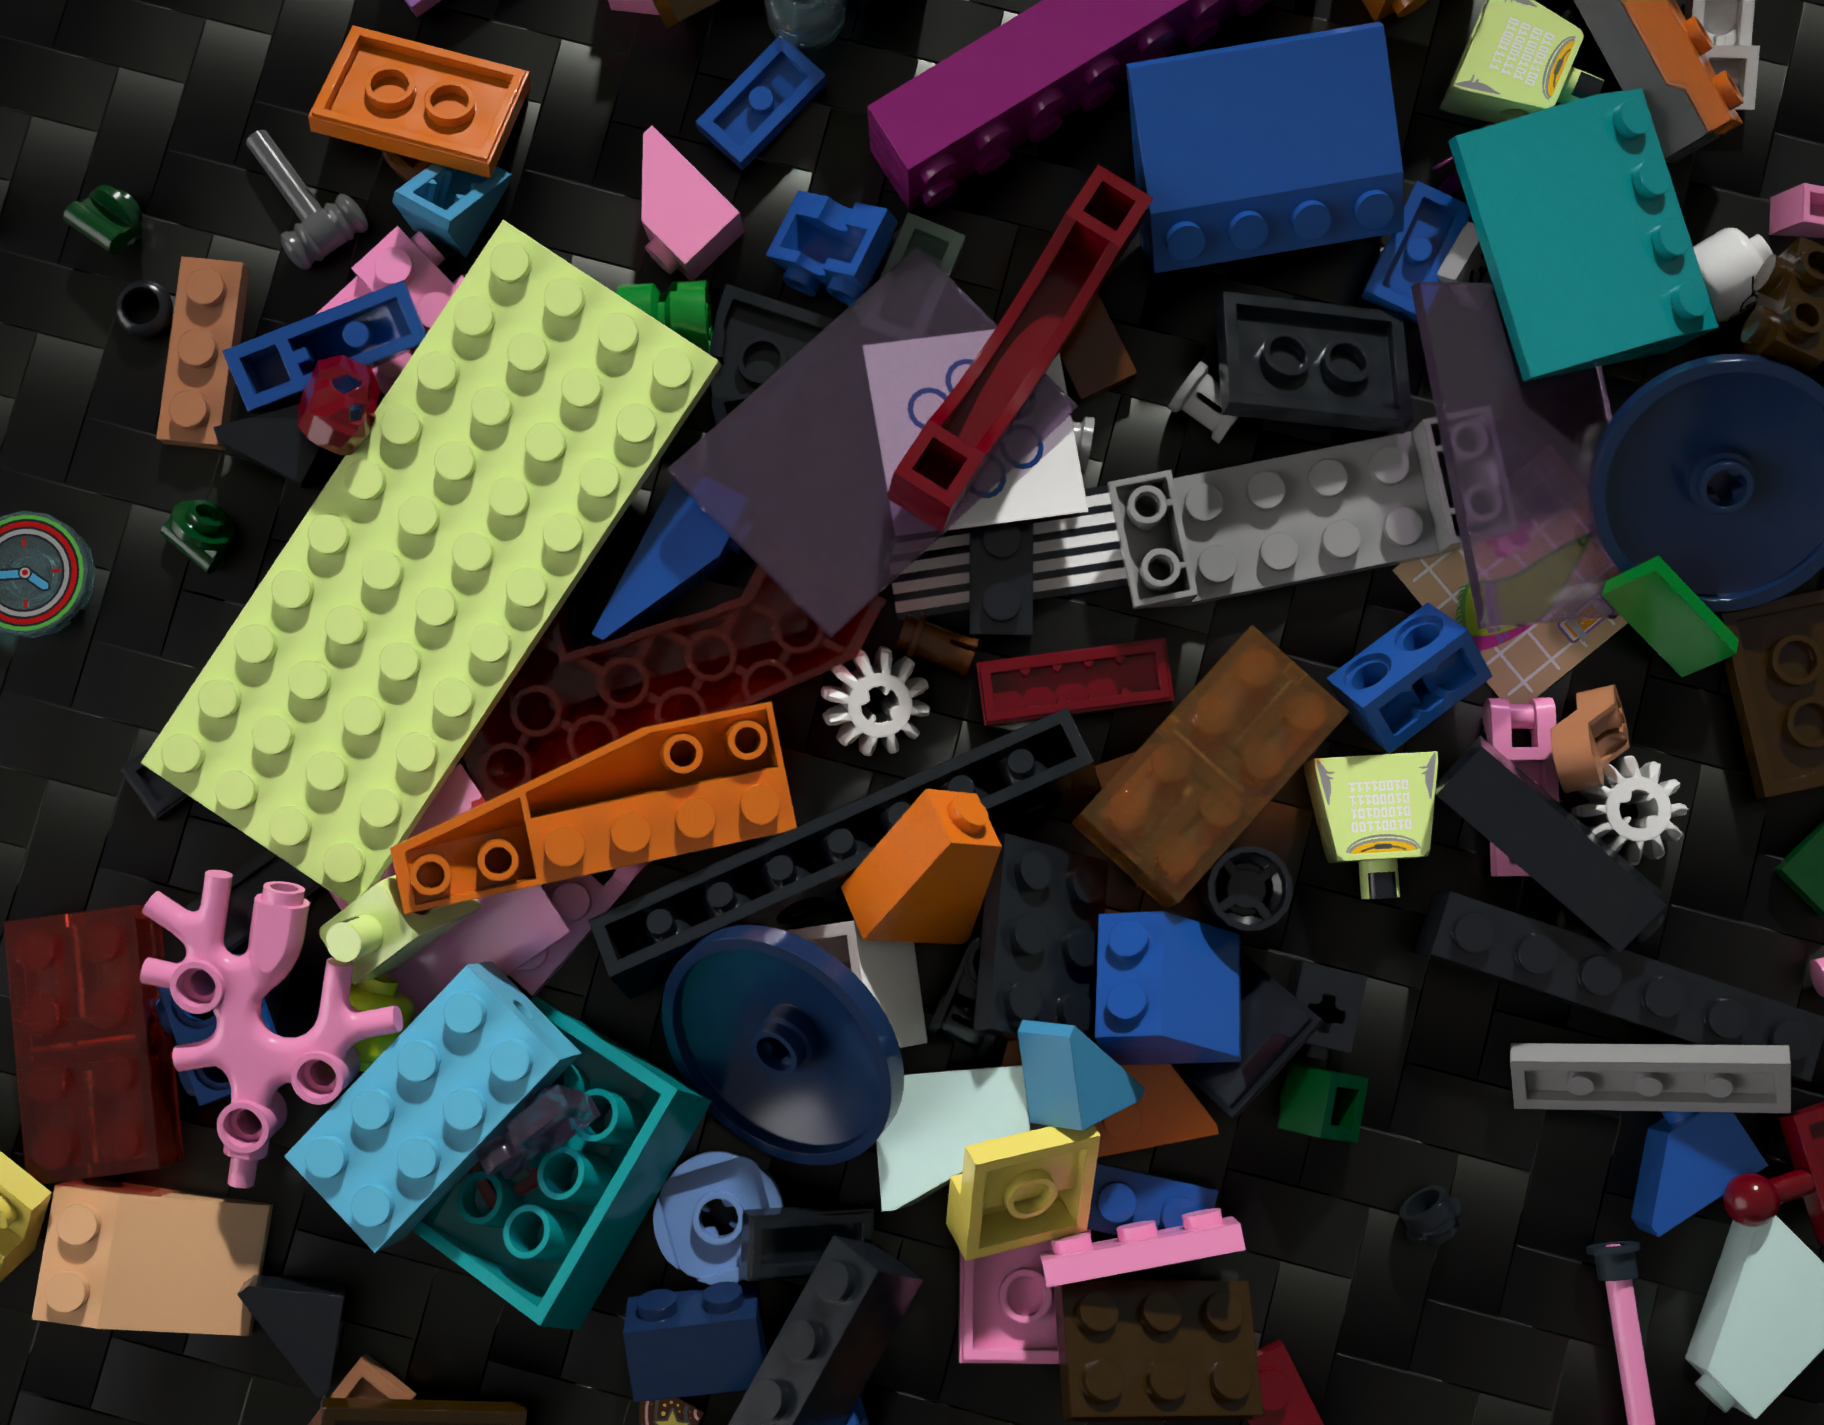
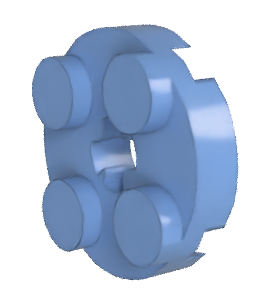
(678, 1218)

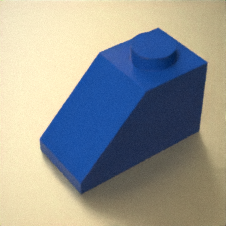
(1688, 1166)

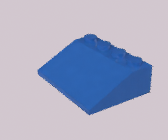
(1266, 147)

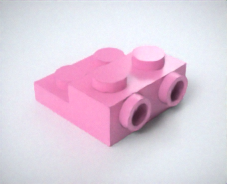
(397, 260)

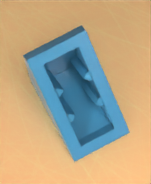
(450, 204)
(1070, 1077)

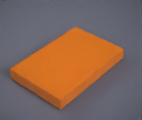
(420, 101)

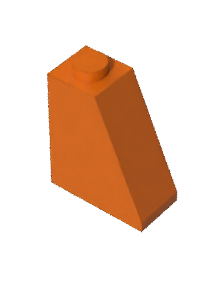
(926, 872)

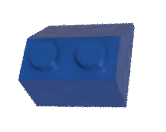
(1167, 990)

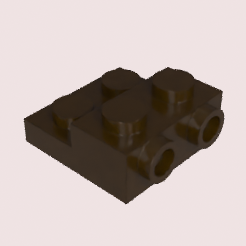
(1789, 308)

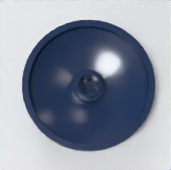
(1717, 479)
(783, 1044)

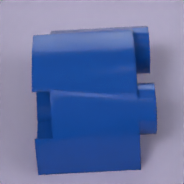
(832, 246)

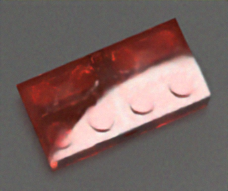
(91, 1046)

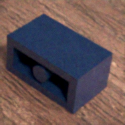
(694, 1341)

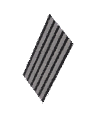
(1069, 558)

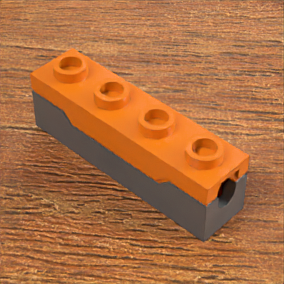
(1665, 55)

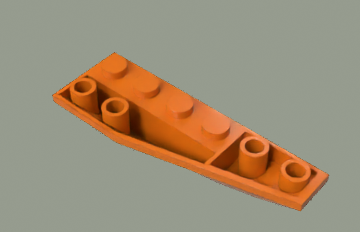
(619, 806)

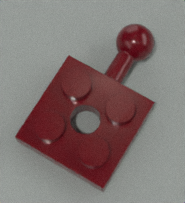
(1756, 1200)

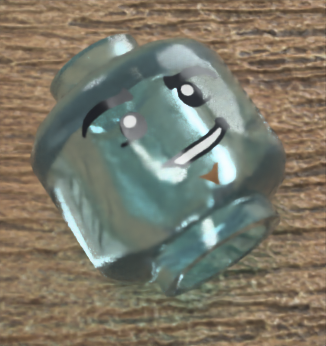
(806, 22)

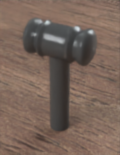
(320, 228)

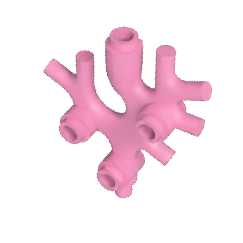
(234, 989)

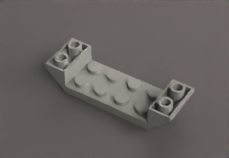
(1285, 519)

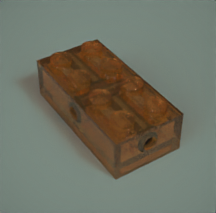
(1210, 768)

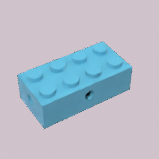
(431, 1104)

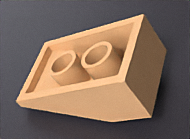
(149, 1258)

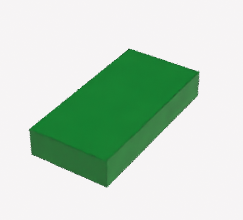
(1670, 617)

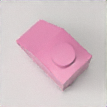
(682, 210)

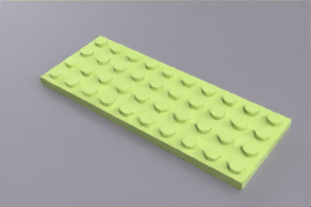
(431, 564)

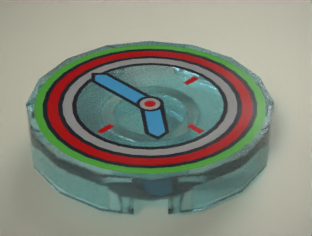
(43, 574)

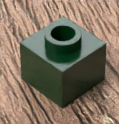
(1322, 1103)

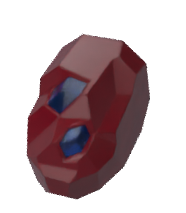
(339, 404)

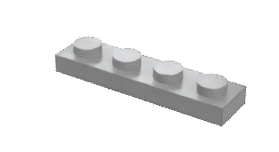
(1651, 1077)

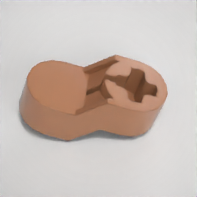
(1589, 739)

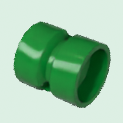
(682, 308)

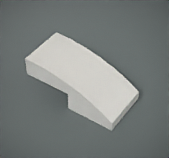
(1730, 31)

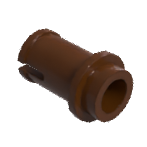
(936, 644)

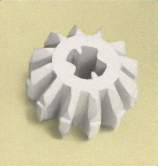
(895, 708)
(1638, 787)

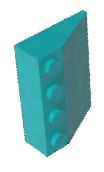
(1583, 235)
(567, 1235)

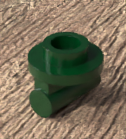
(107, 218)
(200, 532)

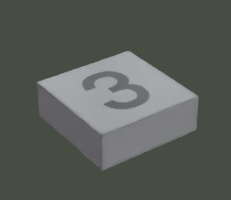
(1465, 259)

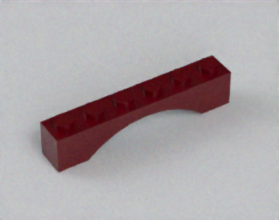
(1020, 350)

